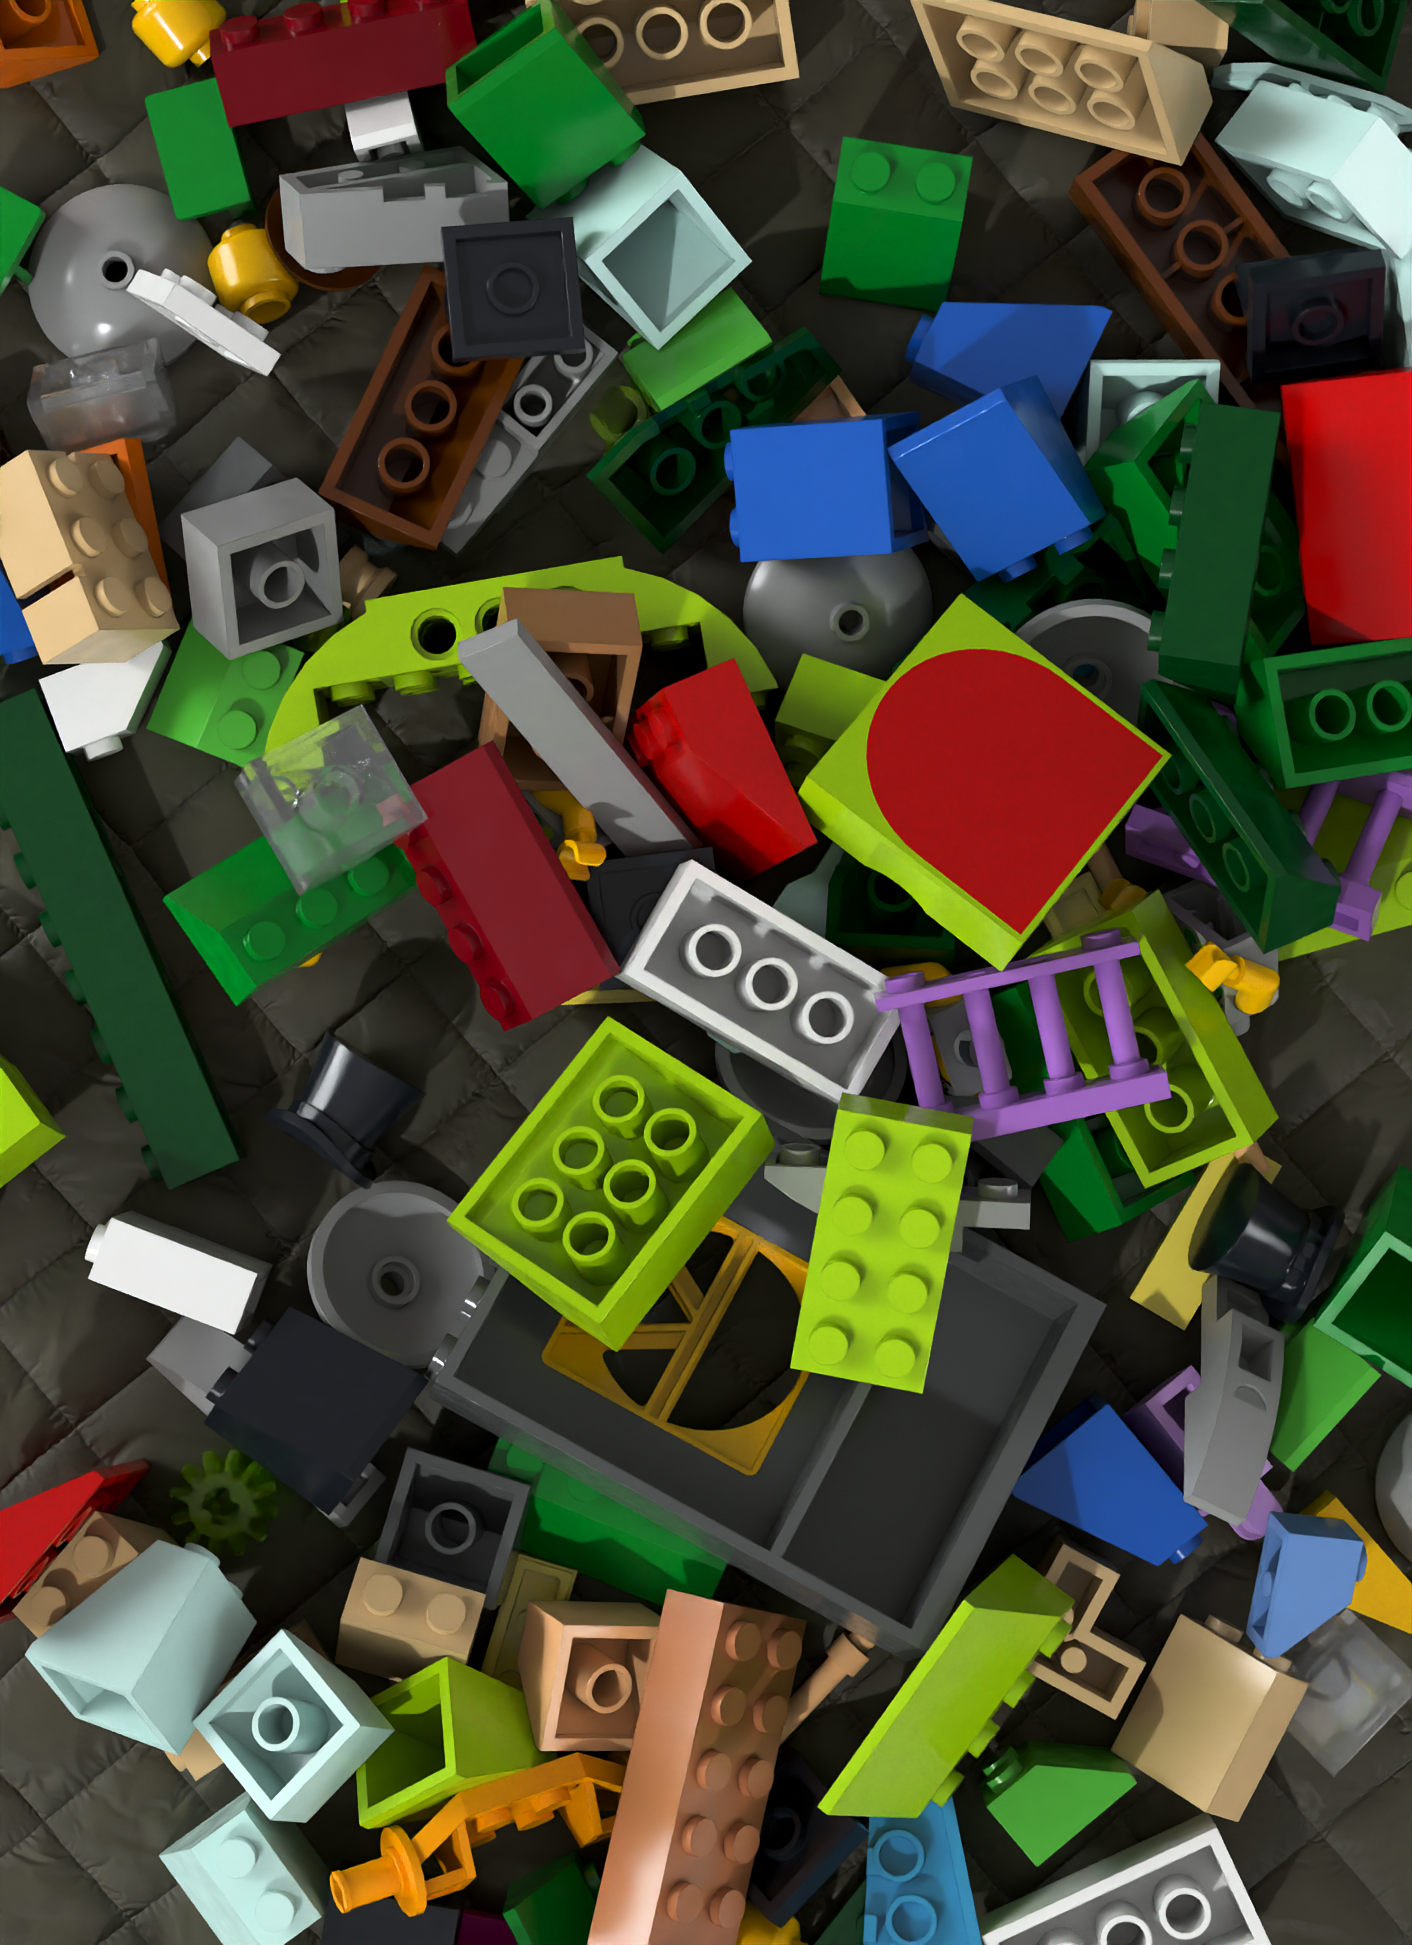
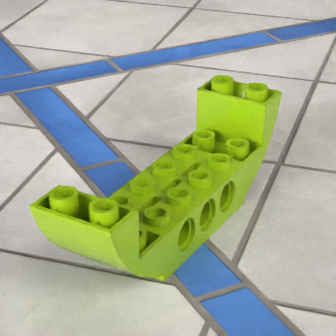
(391, 638)

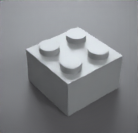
(263, 568)

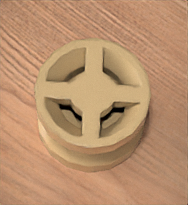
(362, 581)

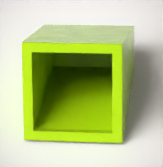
(448, 1736)

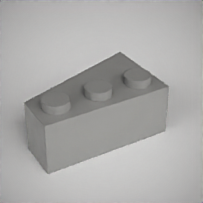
(387, 208)

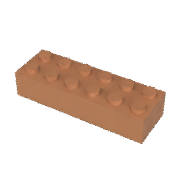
(698, 1774)

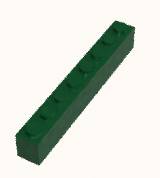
(109, 950)

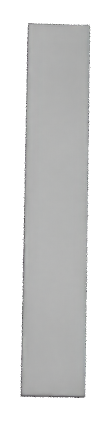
(573, 740)

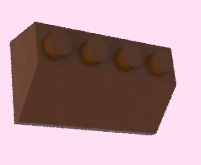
(417, 428)

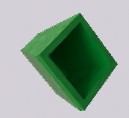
(543, 105)
(894, 224)
(1372, 1289)

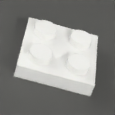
(190, 308)

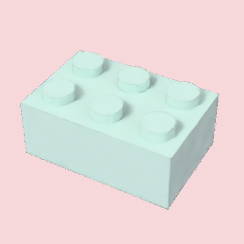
(1325, 164)

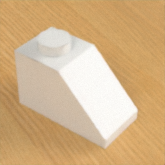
(383, 127)
(103, 701)

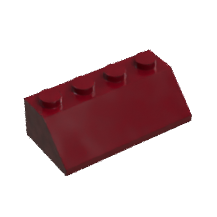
(335, 54)
(502, 891)

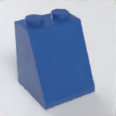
(991, 345)
(1002, 480)
(823, 489)
(1109, 1485)

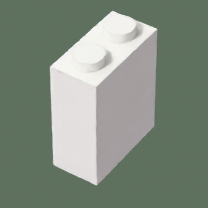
(177, 1270)

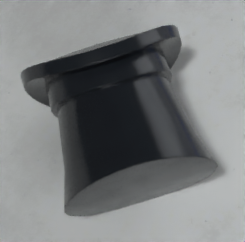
(346, 1108)
(1264, 1241)

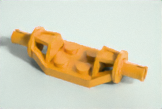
(571, 1784)

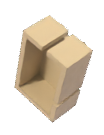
(77, 517)

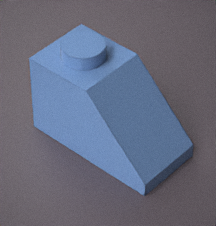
(1302, 1578)

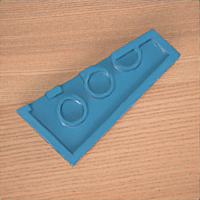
(918, 1882)

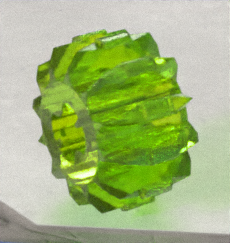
(206, 1513)

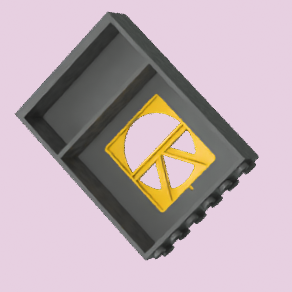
(846, 1489)

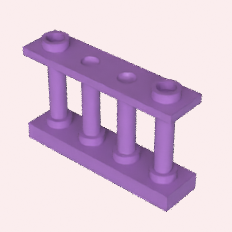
(1157, 840)
(1065, 1091)

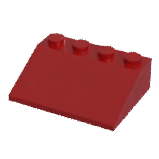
(1353, 502)
(720, 770)
(44, 1525)

